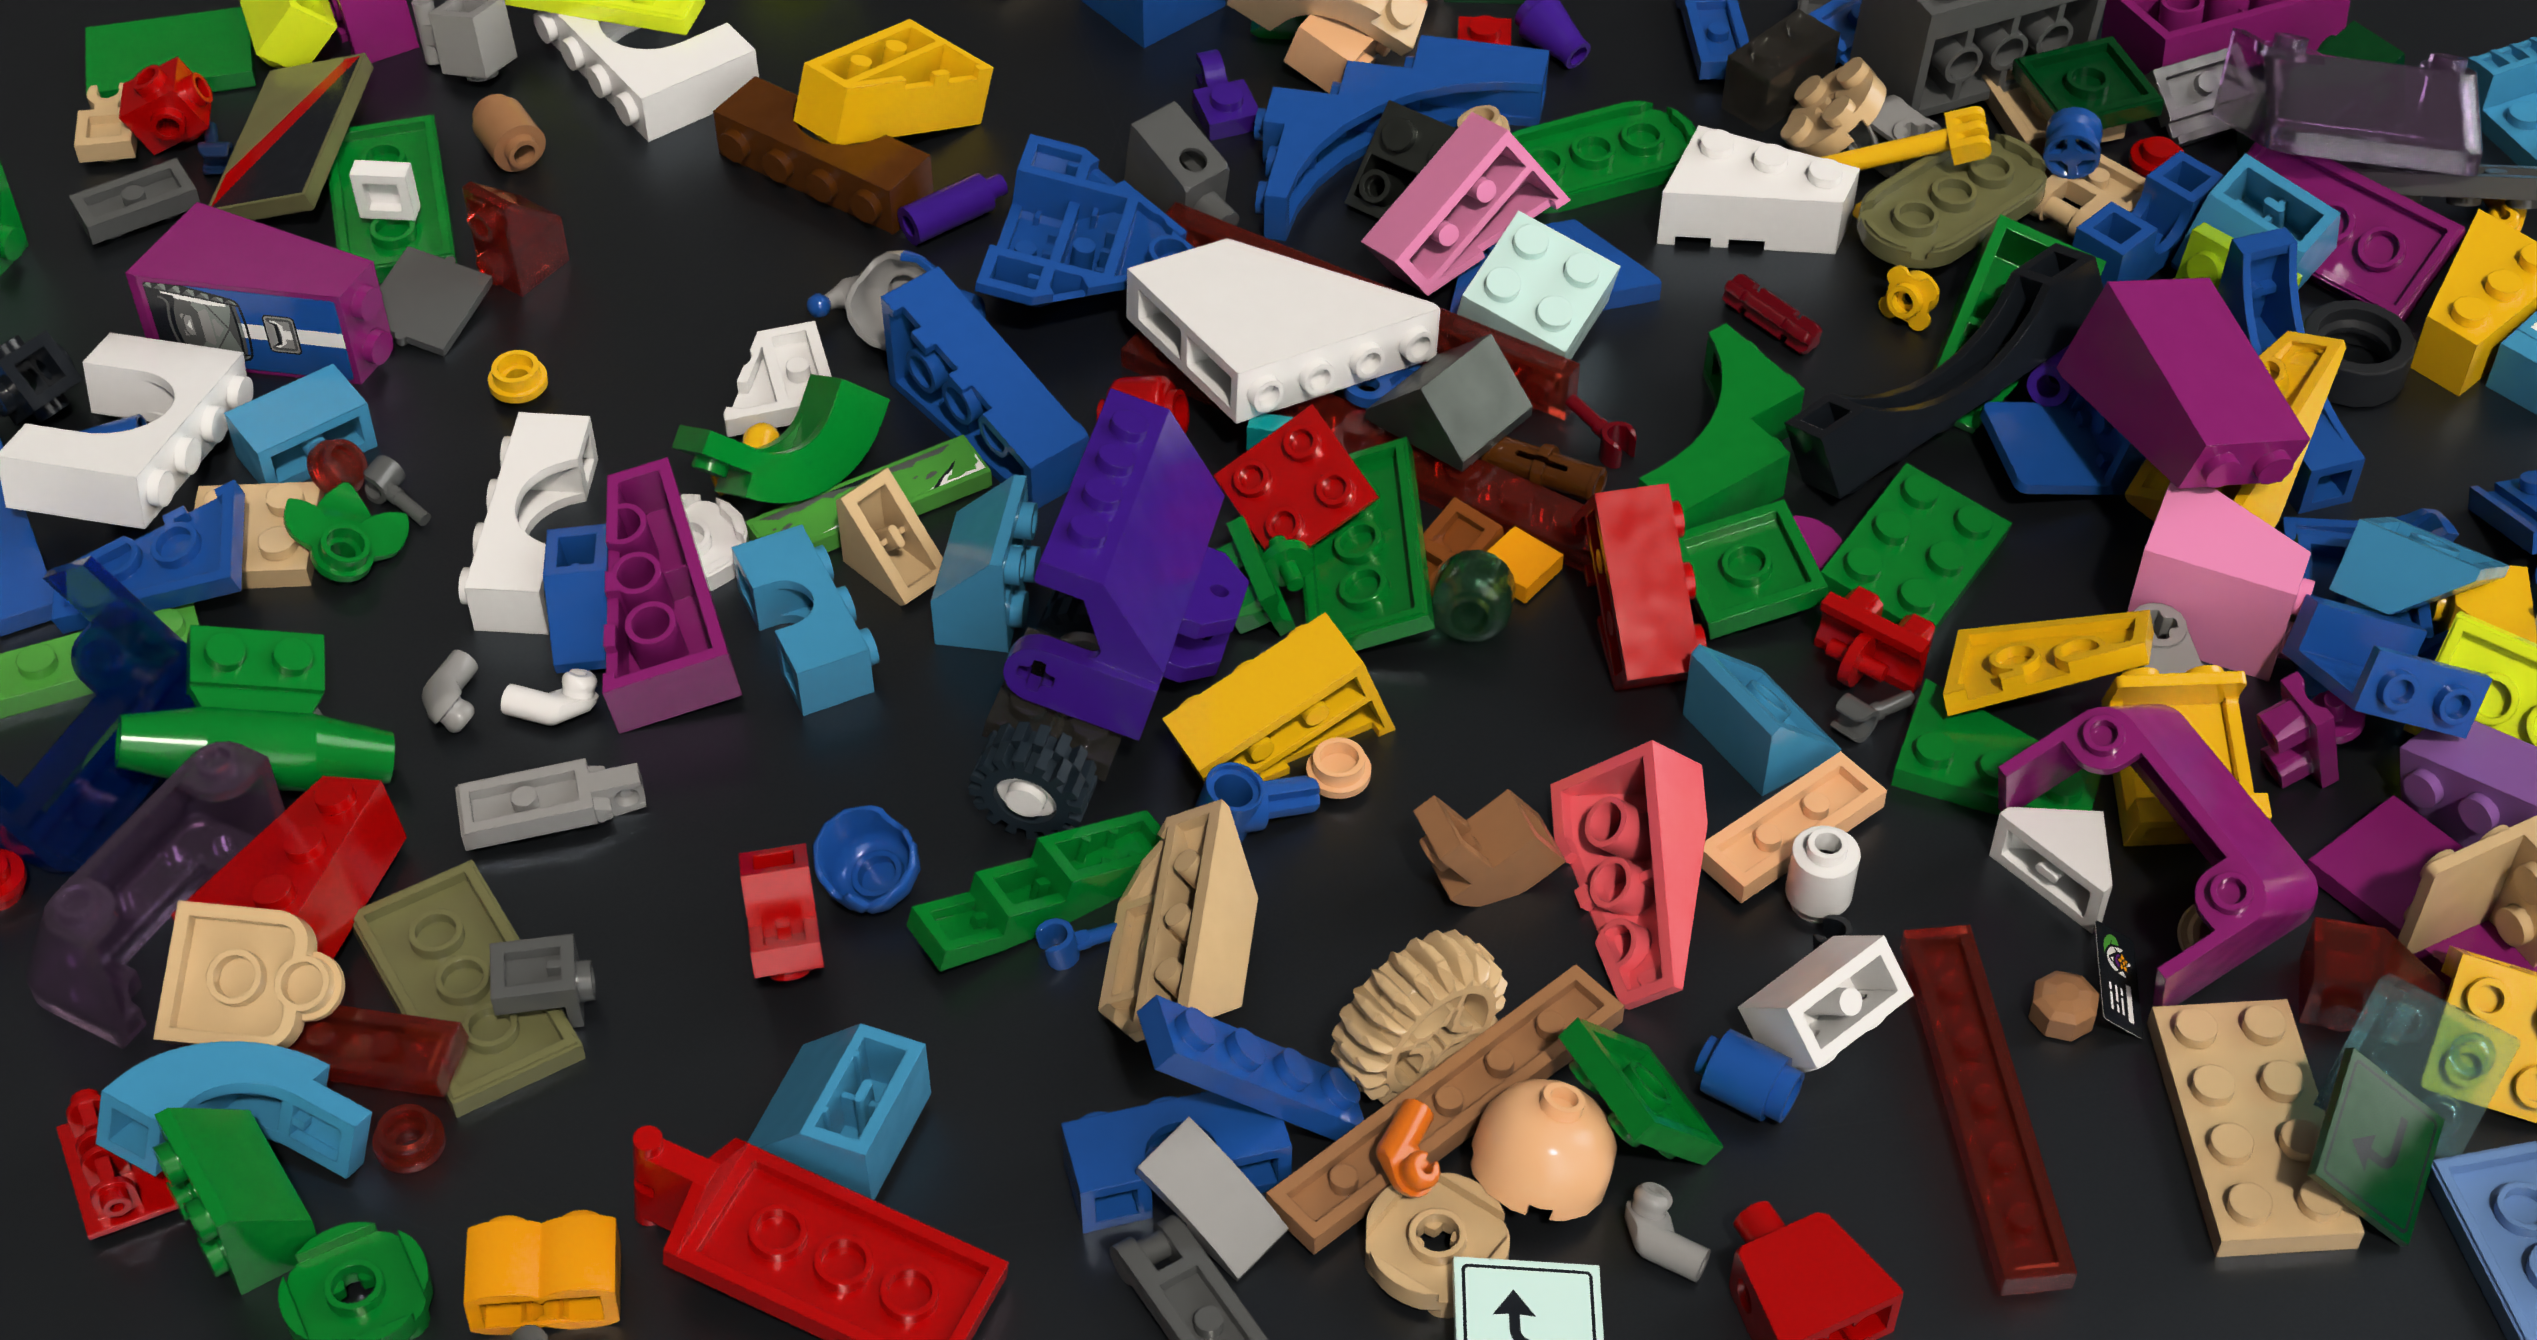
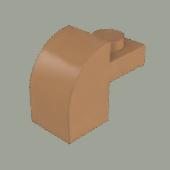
(1489, 854)

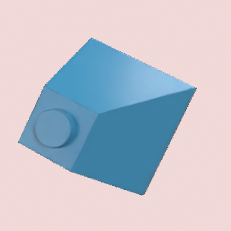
(2403, 567)

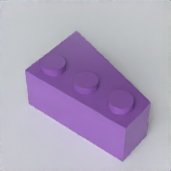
(2470, 781)

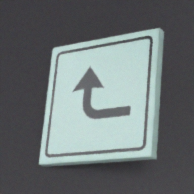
(1525, 1300)

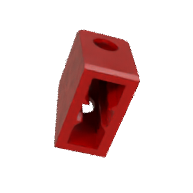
(1808, 1280)

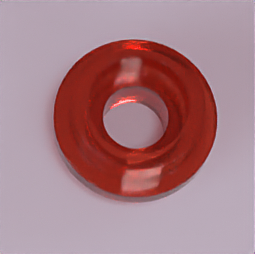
(406, 1124)

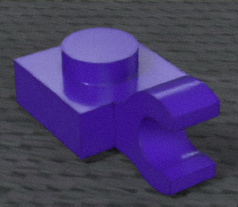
(1221, 105)

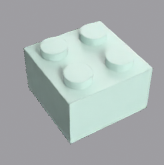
(1540, 287)

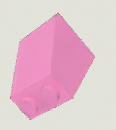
(2225, 576)

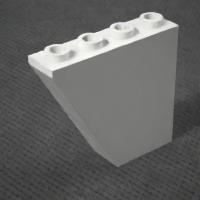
(1274, 328)

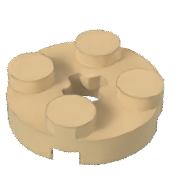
(1833, 108)
(1398, 1255)

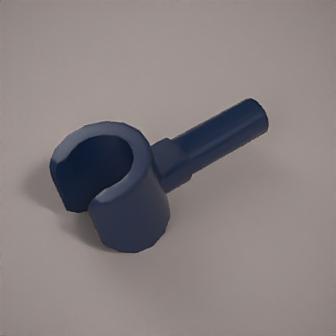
(215, 153)

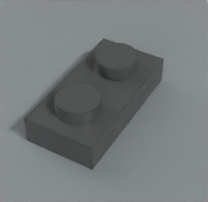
(134, 201)

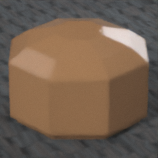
(2063, 1006)

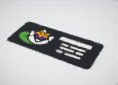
(2118, 979)

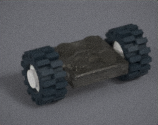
(1038, 761)

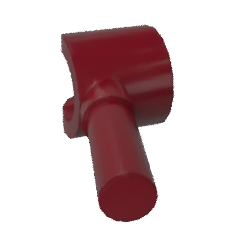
(1613, 435)

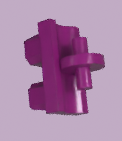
(2305, 734)

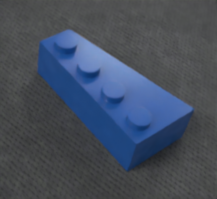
(976, 386)

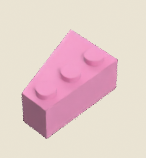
(1460, 205)

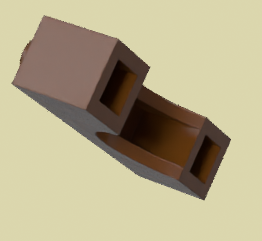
(860, 179)

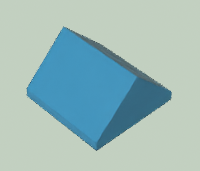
(1752, 721)

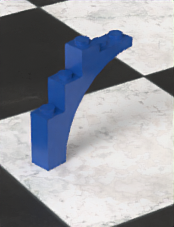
(1318, 133)

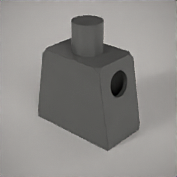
(1177, 163)

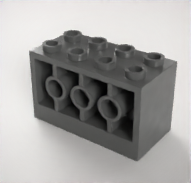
(1941, 48)

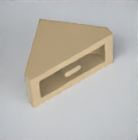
(887, 539)

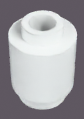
(1822, 872)

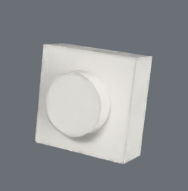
(385, 190)

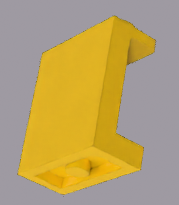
(2211, 705)

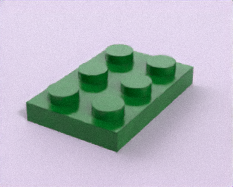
(1917, 548)

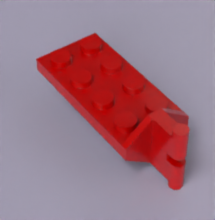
(808, 1245)

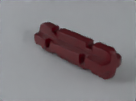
(1772, 314)

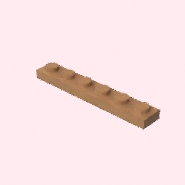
(1346, 1177)

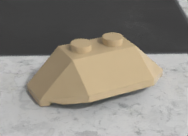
(1188, 922)

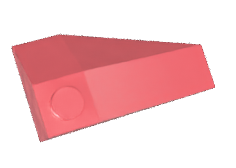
(1637, 854)

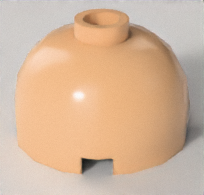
(1544, 1149)

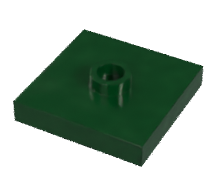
(2091, 77)

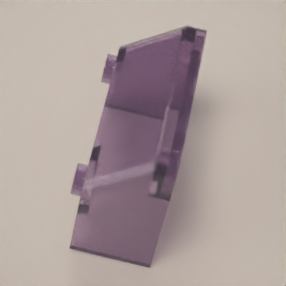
(2352, 106)

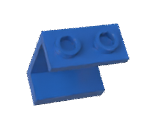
(2376, 669)

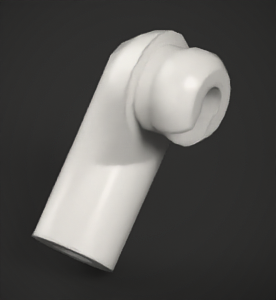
(555, 707)

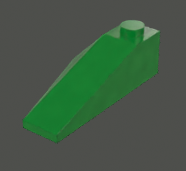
(2000, 253)

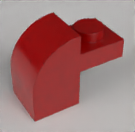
(780, 912)

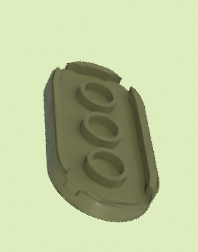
(1945, 210)

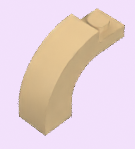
(1386, 21)

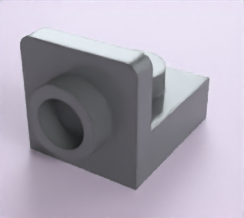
(540, 977)

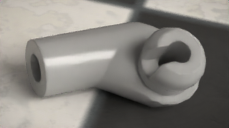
(443, 692)
(1655, 1235)

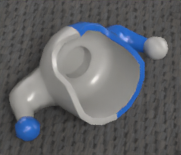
(863, 293)

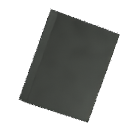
(1456, 403)

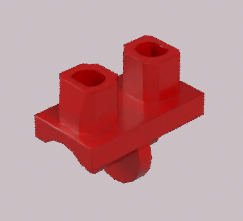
(1871, 644)

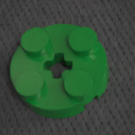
(352, 1254)

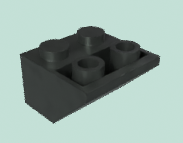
(1395, 157)

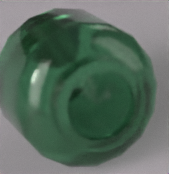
(1473, 596)

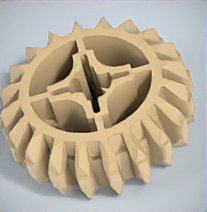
(1417, 1012)

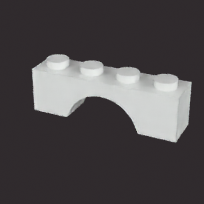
(542, 469)

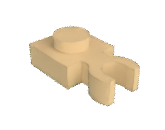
(100, 131)

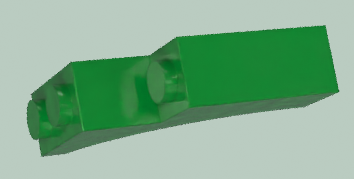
(1740, 452)

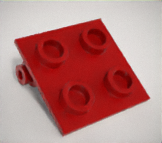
(1296, 482)
(107, 1188)

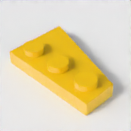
(2039, 656)

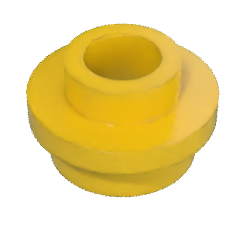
(517, 377)

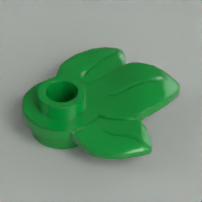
(347, 529)

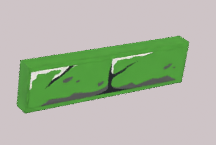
(926, 478)

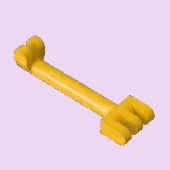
(1964, 135)

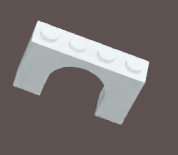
(658, 86)
(136, 471)

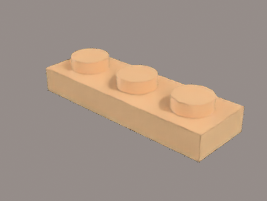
(1760, 843)

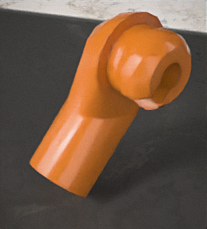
(1400, 1151)

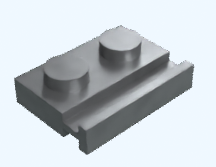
(2190, 97)

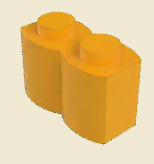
(542, 1273)

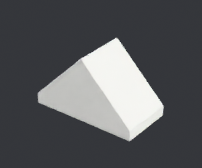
(2059, 857)

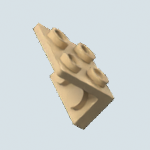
(2479, 884)

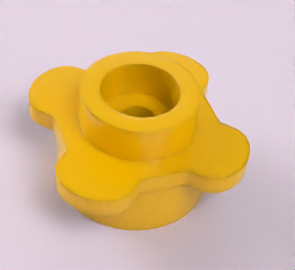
(1919, 287)

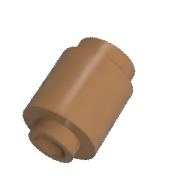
(508, 132)

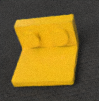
(2507, 999)

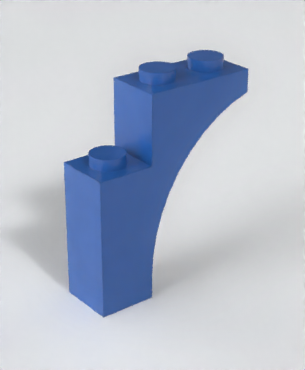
(2264, 299)

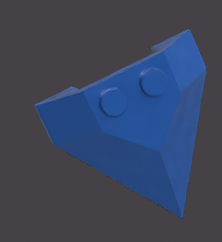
(1072, 230)

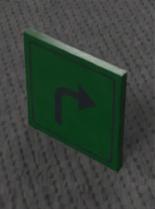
(2376, 1147)

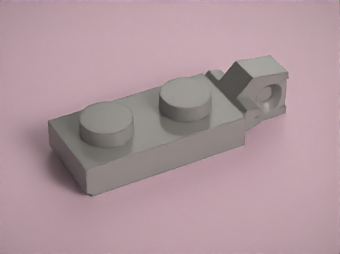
(545, 801)

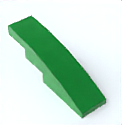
(1063, 880)

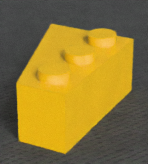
(892, 86)
(2478, 305)
(1281, 705)

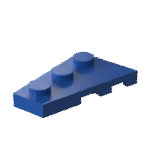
(176, 564)

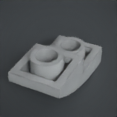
(1212, 1198)

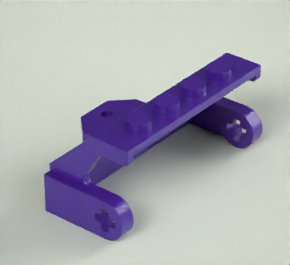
(1141, 563)

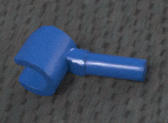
(1071, 943)

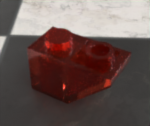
(514, 237)
(2343, 967)

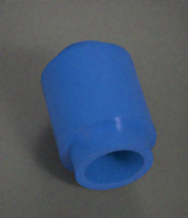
(1748, 1076)

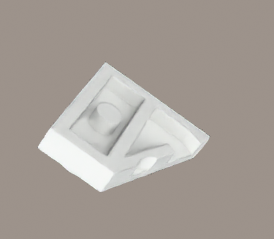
(776, 377)

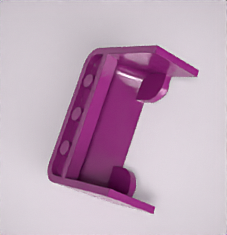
(2256, 877)

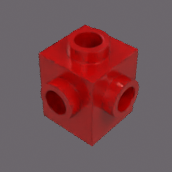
(166, 105)

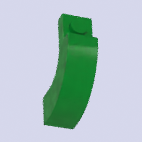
(813, 455)

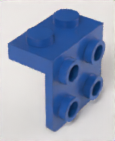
(2060, 448)

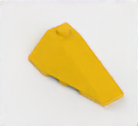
(2304, 373)

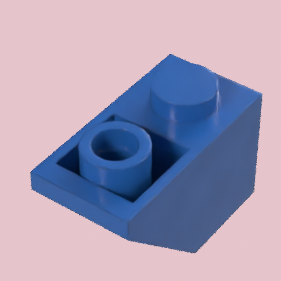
(576, 596)

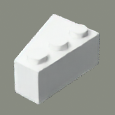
(1757, 193)

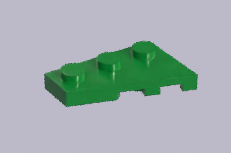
(1961, 754)

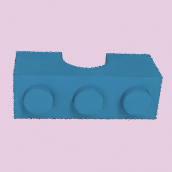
(824, 651)

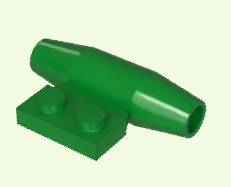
(262, 695)

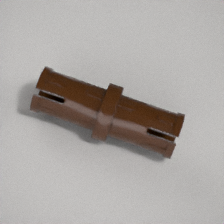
(1548, 467)

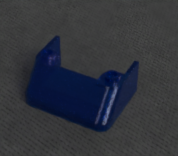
(75, 791)

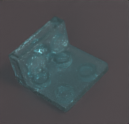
(2434, 1053)

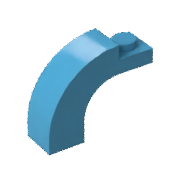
(275, 1083)

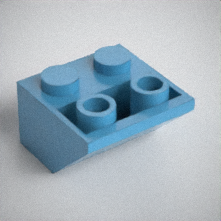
(2261, 200)
(987, 569)
(848, 1106)

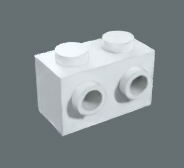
(1827, 1000)

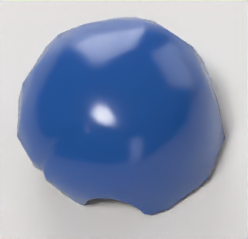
(865, 859)

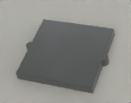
(431, 299)

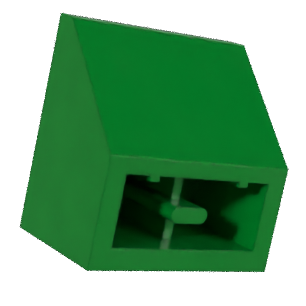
(232, 1193)

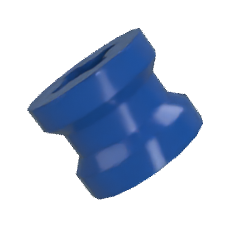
(2062, 152)

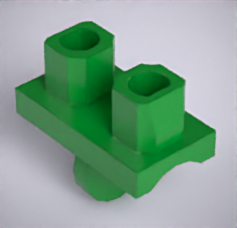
(1279, 566)

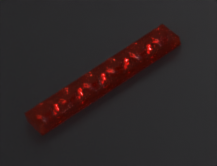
(1987, 1112)

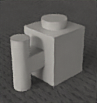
(466, 36)

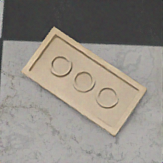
(2249, 1126)

